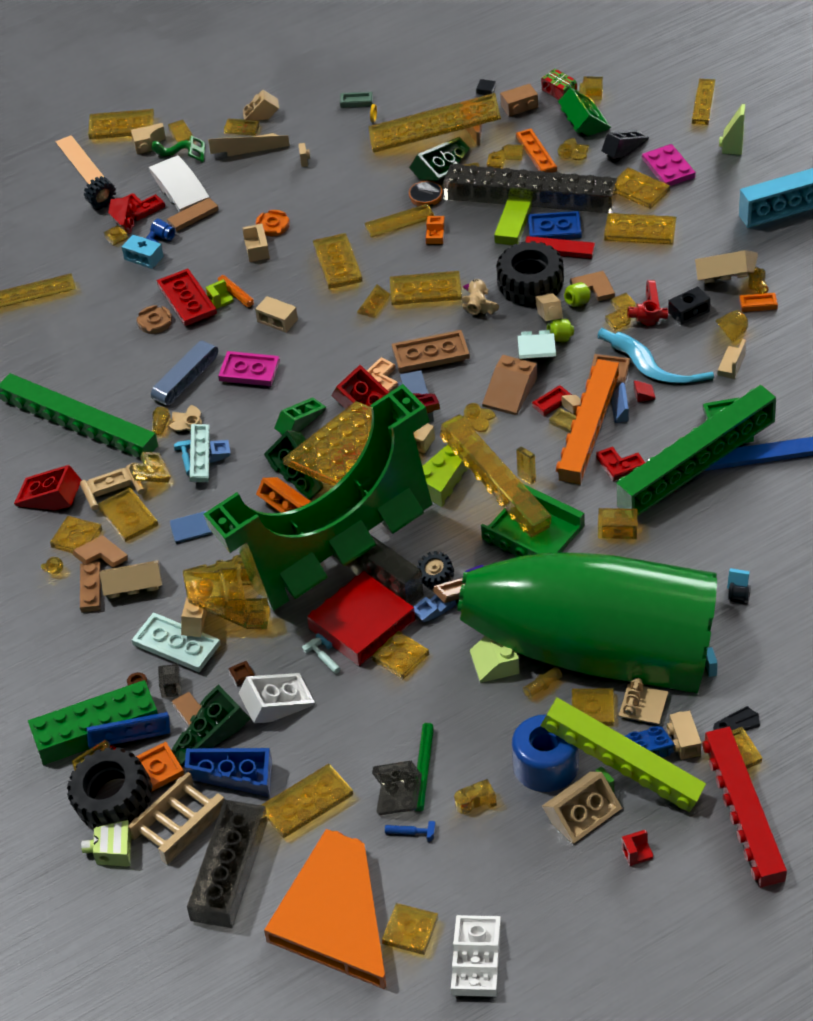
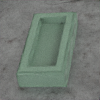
(356, 99)

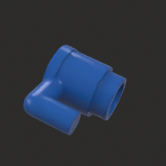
(162, 230)

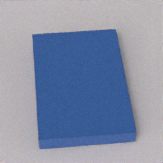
(555, 225)

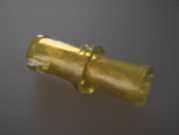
(542, 682)

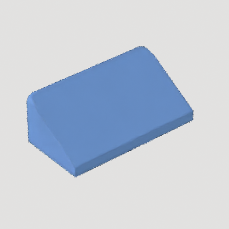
(620, 404)
(189, 527)

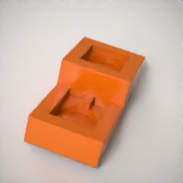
(435, 229)

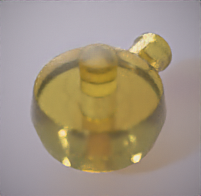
(53, 566)

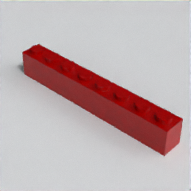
(744, 807)

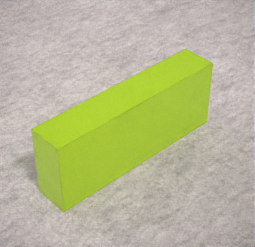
(512, 222)

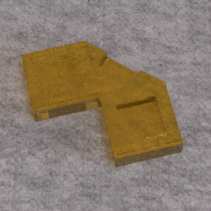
(508, 152)
(619, 318)

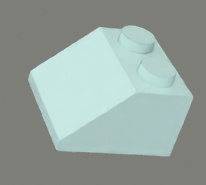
(536, 345)

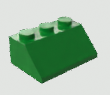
(583, 113)

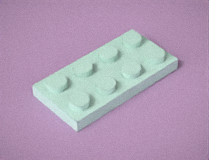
(164, 639)

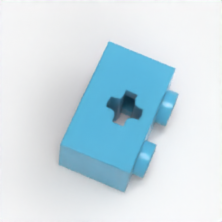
(142, 251)

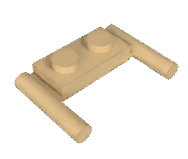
(108, 483)

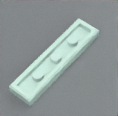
(199, 453)

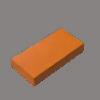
(758, 302)

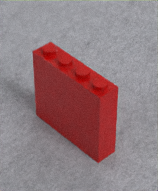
(361, 617)

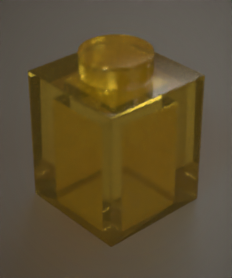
(592, 87)

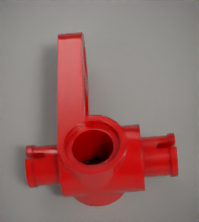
(649, 311)

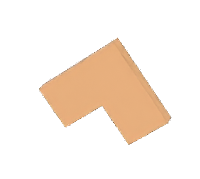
(381, 370)

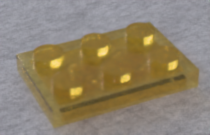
(641, 188)

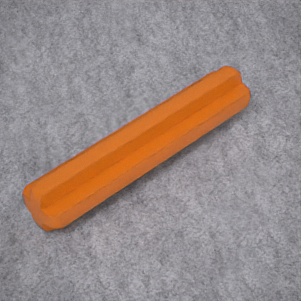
(237, 292)

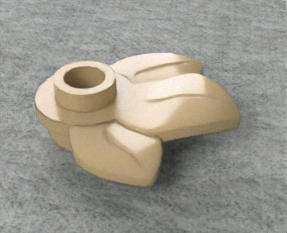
(183, 421)

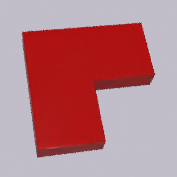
(146, 206)
(615, 465)

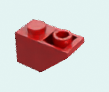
(123, 212)

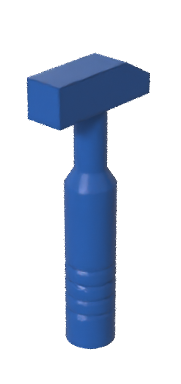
(412, 830)

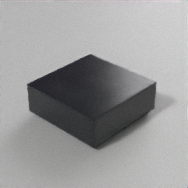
(485, 87)

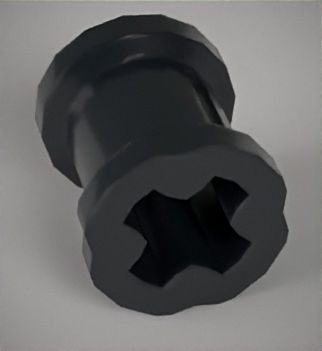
(739, 592)

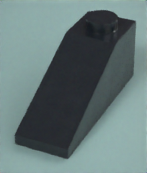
(622, 143)

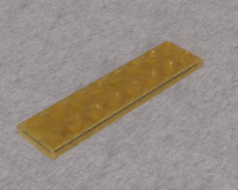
(434, 122)

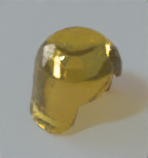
(733, 324)

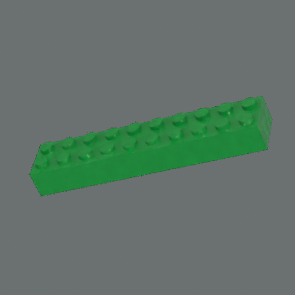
(696, 450)

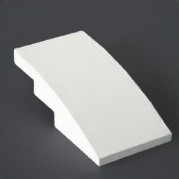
(178, 183)
(475, 956)

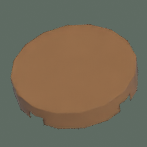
(154, 319)

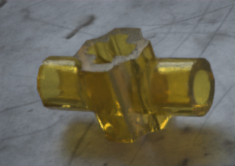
(757, 281)

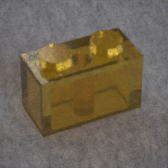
(617, 523)

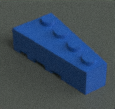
(232, 768)

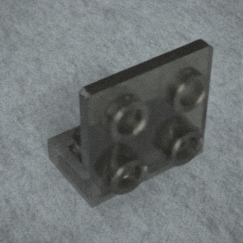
(399, 787)

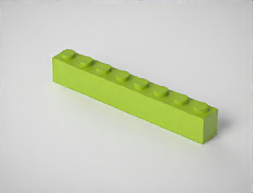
(623, 754)

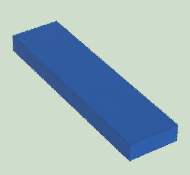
(129, 729)

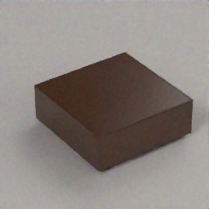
(240, 672)

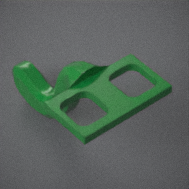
(162, 151)

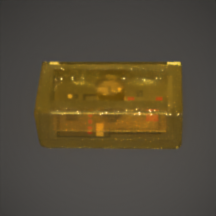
(374, 302)

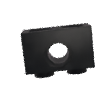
(689, 305)

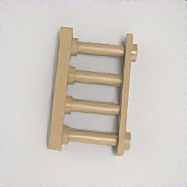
(183, 834)

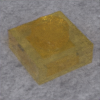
(115, 235)

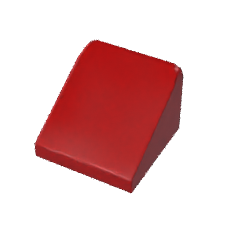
(643, 391)

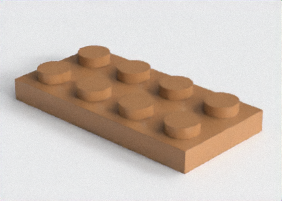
(430, 351)

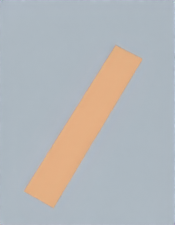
(79, 158)

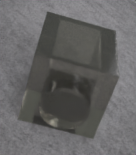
(169, 680)

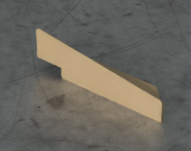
(245, 145)

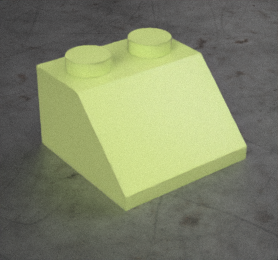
(493, 660)

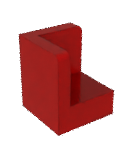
(636, 847)

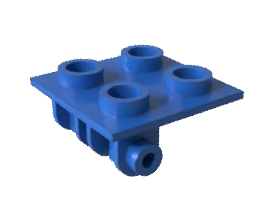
(654, 740)

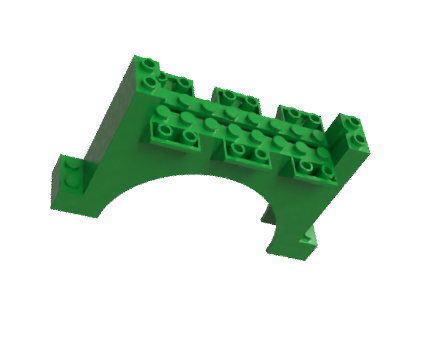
(380, 487)

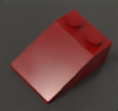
(359, 387)
(49, 489)

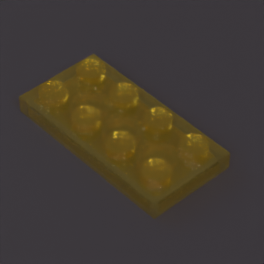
(118, 123)
(640, 228)
(337, 261)
(425, 288)
(306, 800)

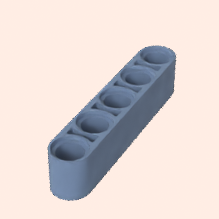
(184, 372)

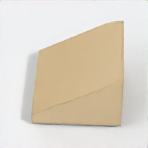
(571, 403)

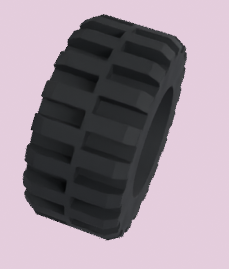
(529, 258)
(99, 770)

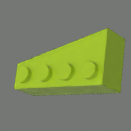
(442, 474)

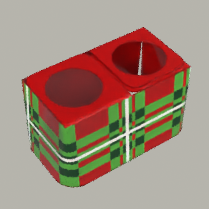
(558, 83)

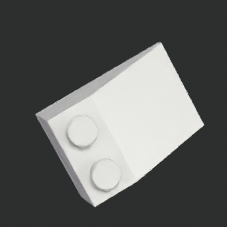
(274, 696)

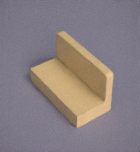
(732, 361)

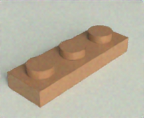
(90, 587)

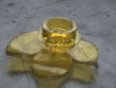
(571, 150)
(478, 417)

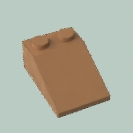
(510, 384)

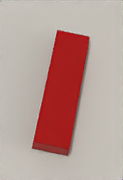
(567, 247)

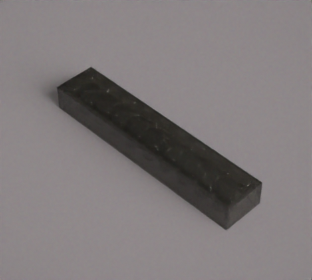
(538, 187)

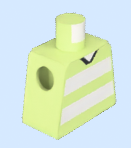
(110, 844)

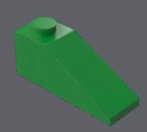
(299, 415)

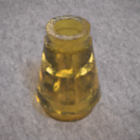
(160, 419)

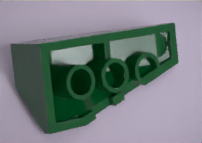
(435, 162)
(284, 445)
(213, 723)

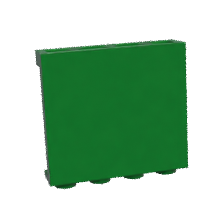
(508, 535)

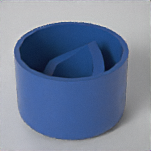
(545, 769)

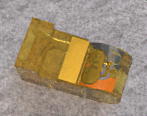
(475, 796)

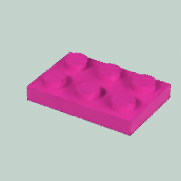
(668, 165)
(249, 368)

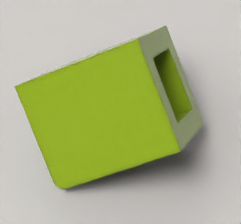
(218, 294)

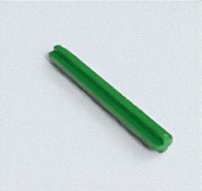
(423, 761)

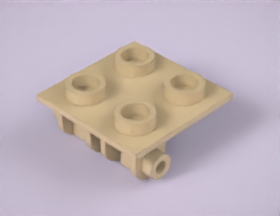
(643, 703)

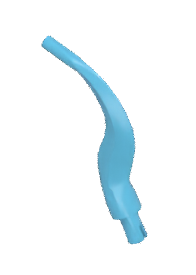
(644, 360)

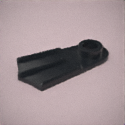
(742, 718)

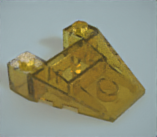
(221, 592)

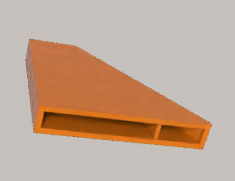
(332, 911)

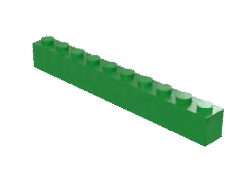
(77, 416)

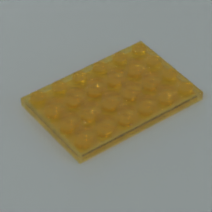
(334, 447)

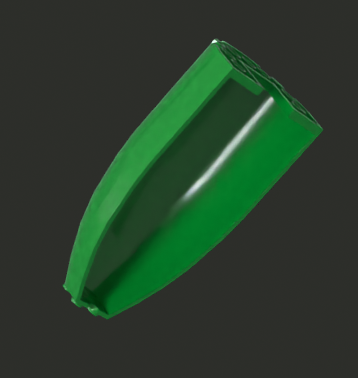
(597, 614)

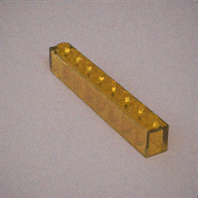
(495, 476)

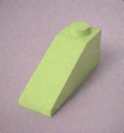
(734, 134)

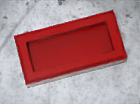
(550, 400)

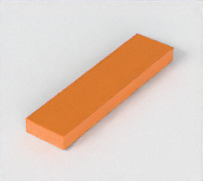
(536, 151)

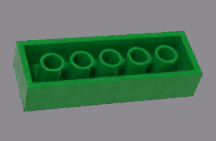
(65, 731)

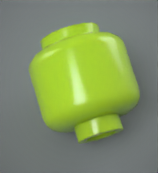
(577, 294)
(562, 329)

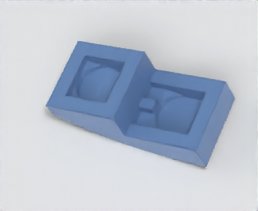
(218, 450)
(431, 608)

